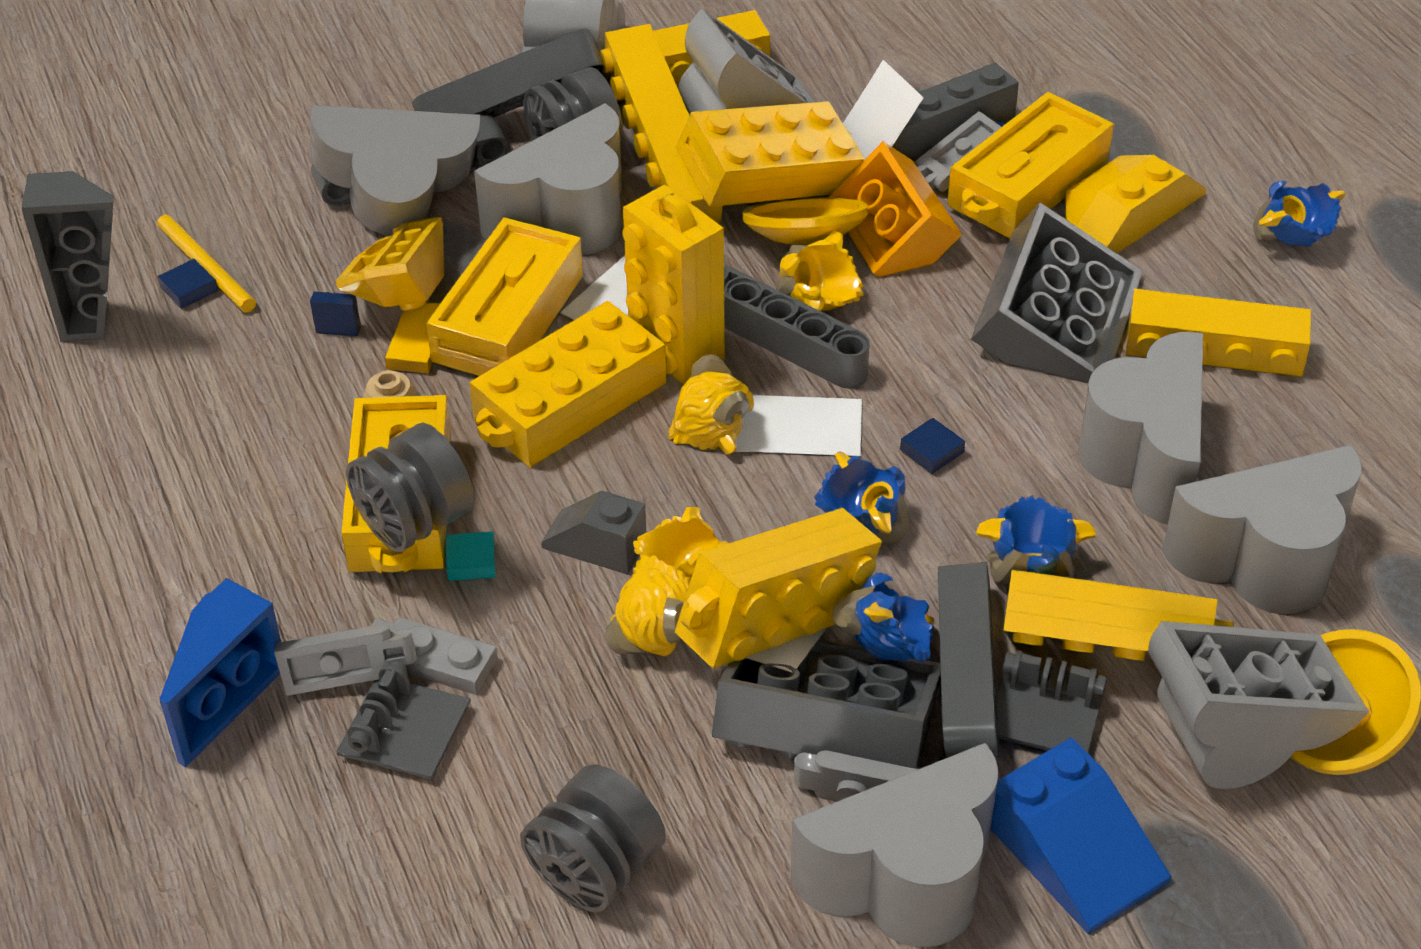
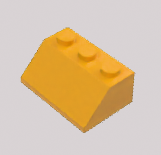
(904, 217)

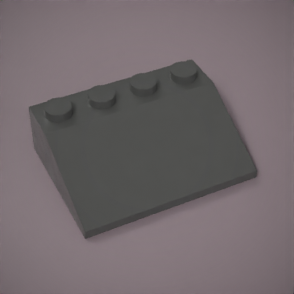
(1057, 299)
(832, 702)

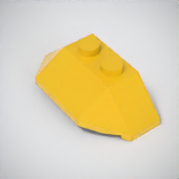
(1129, 199)
(399, 267)

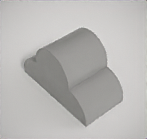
(555, 18)
(732, 71)
(392, 158)
(560, 182)
(1146, 422)
(1266, 528)
(1250, 697)
(902, 850)

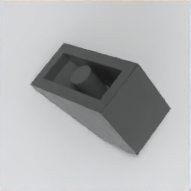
(599, 531)

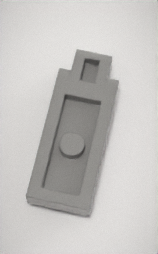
(937, 161)
(447, 656)
(341, 657)
(841, 775)

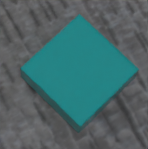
(470, 556)

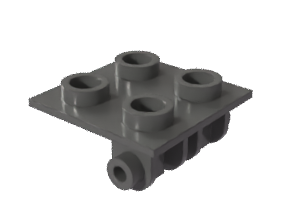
(1046, 703)
(403, 724)

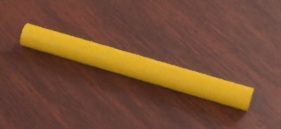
(195, 251)

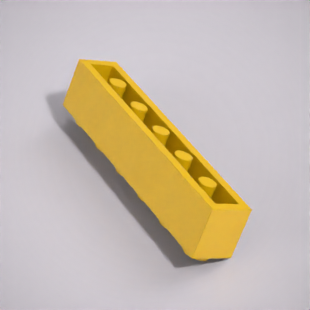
(652, 109)

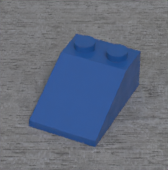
(219, 666)
(1077, 835)

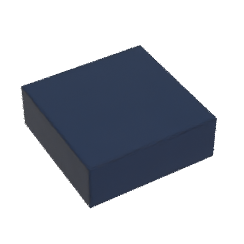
(187, 283)
(335, 313)
(932, 445)

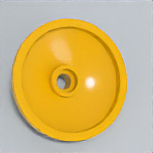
(804, 219)
(1389, 690)

